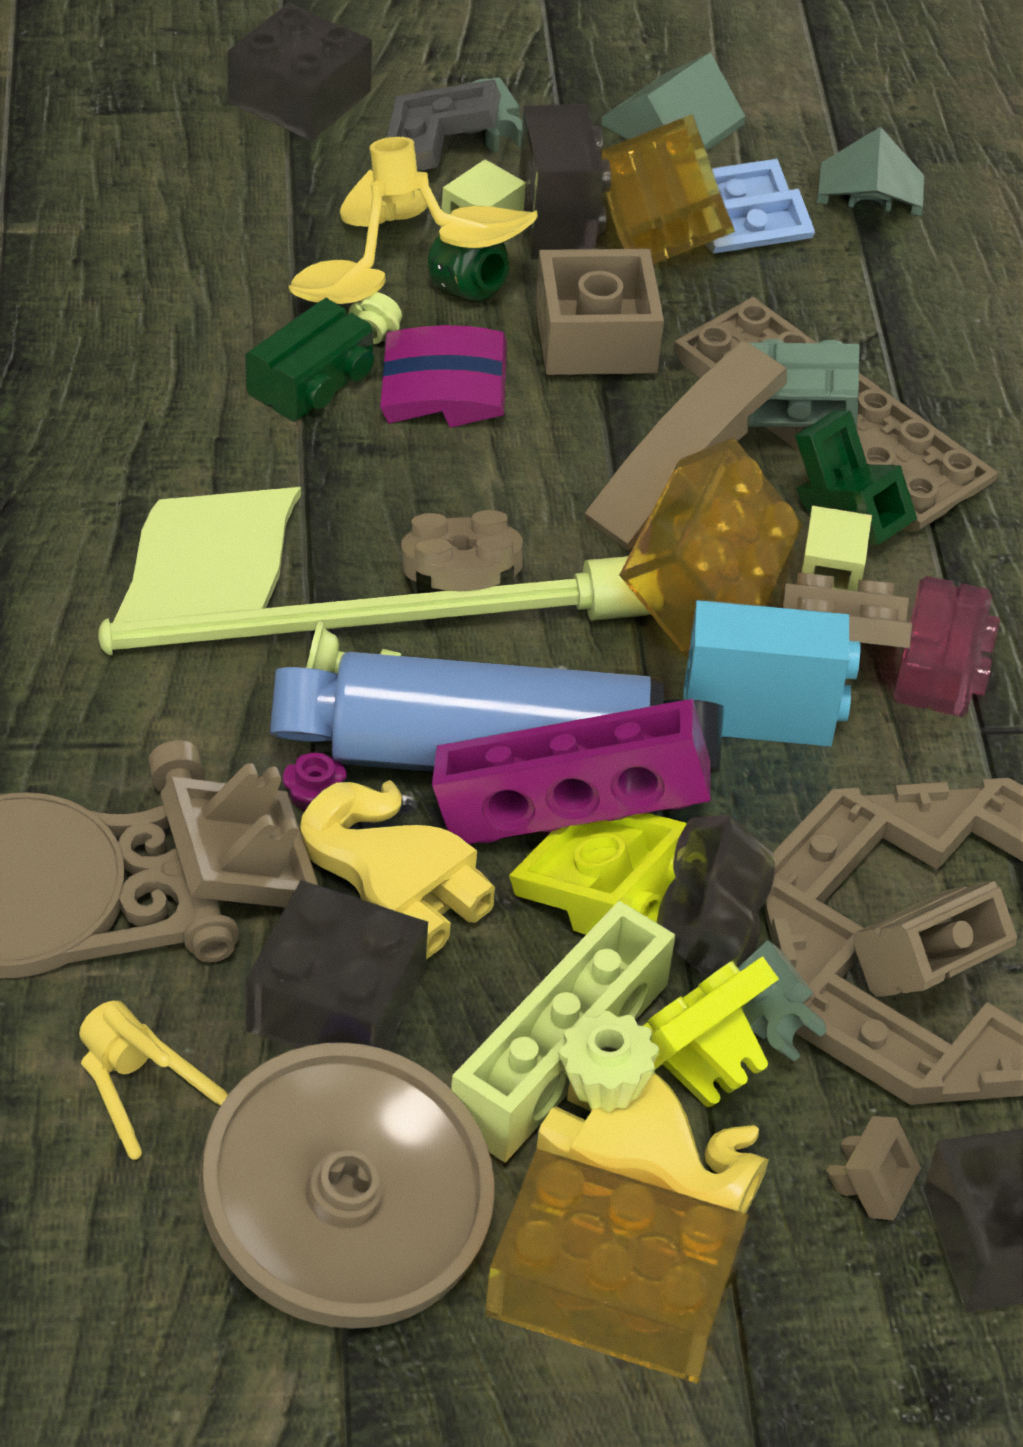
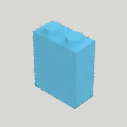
(772, 670)

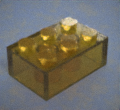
(710, 538)
(615, 1265)

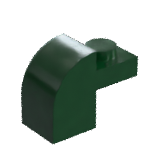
(846, 481)

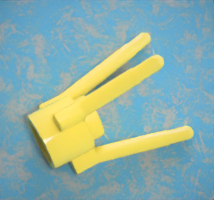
(124, 1045)

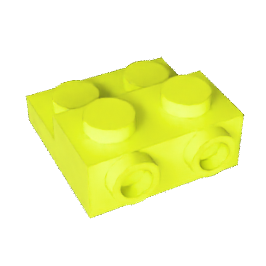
(601, 863)

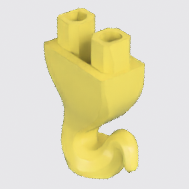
(396, 867)
(657, 1146)

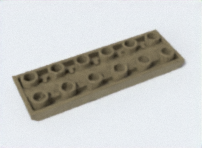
(933, 465)

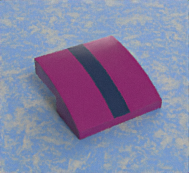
(444, 371)

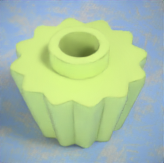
(608, 1059)

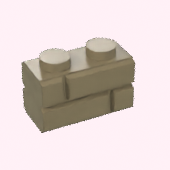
(934, 939)

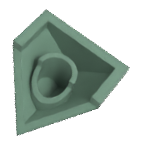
(873, 171)

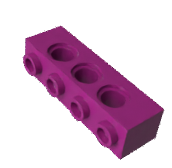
(573, 773)

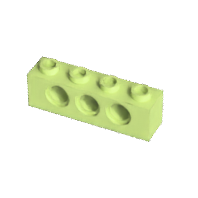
(518, 1069)

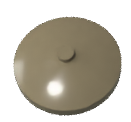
(346, 1185)

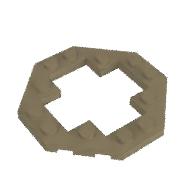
(819, 944)

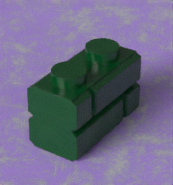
(310, 360)

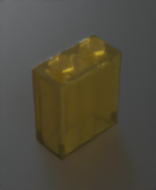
(666, 191)

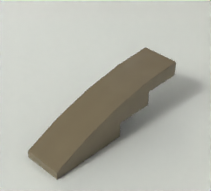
(703, 417)

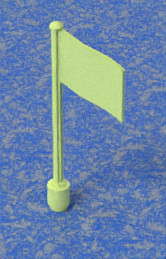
(216, 559)

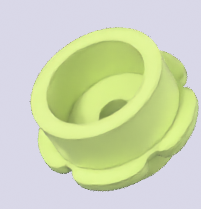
(380, 312)

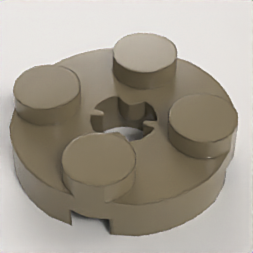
(462, 550)

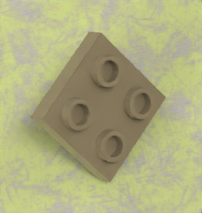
(237, 838)

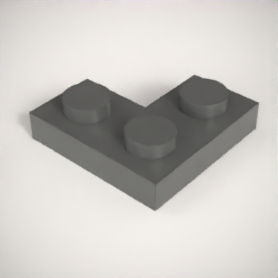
(441, 112)

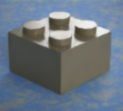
(598, 311)

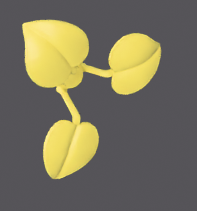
(391, 195)

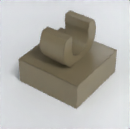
(878, 1168)

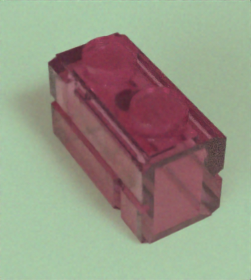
(946, 647)

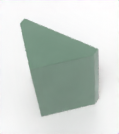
(686, 90)

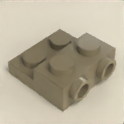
(873, 609)

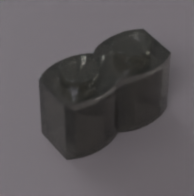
(716, 893)

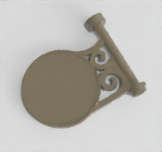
(69, 880)

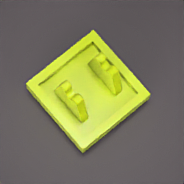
(708, 1034)

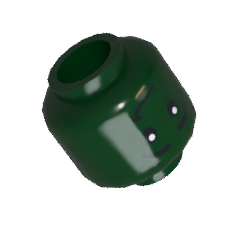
(468, 272)

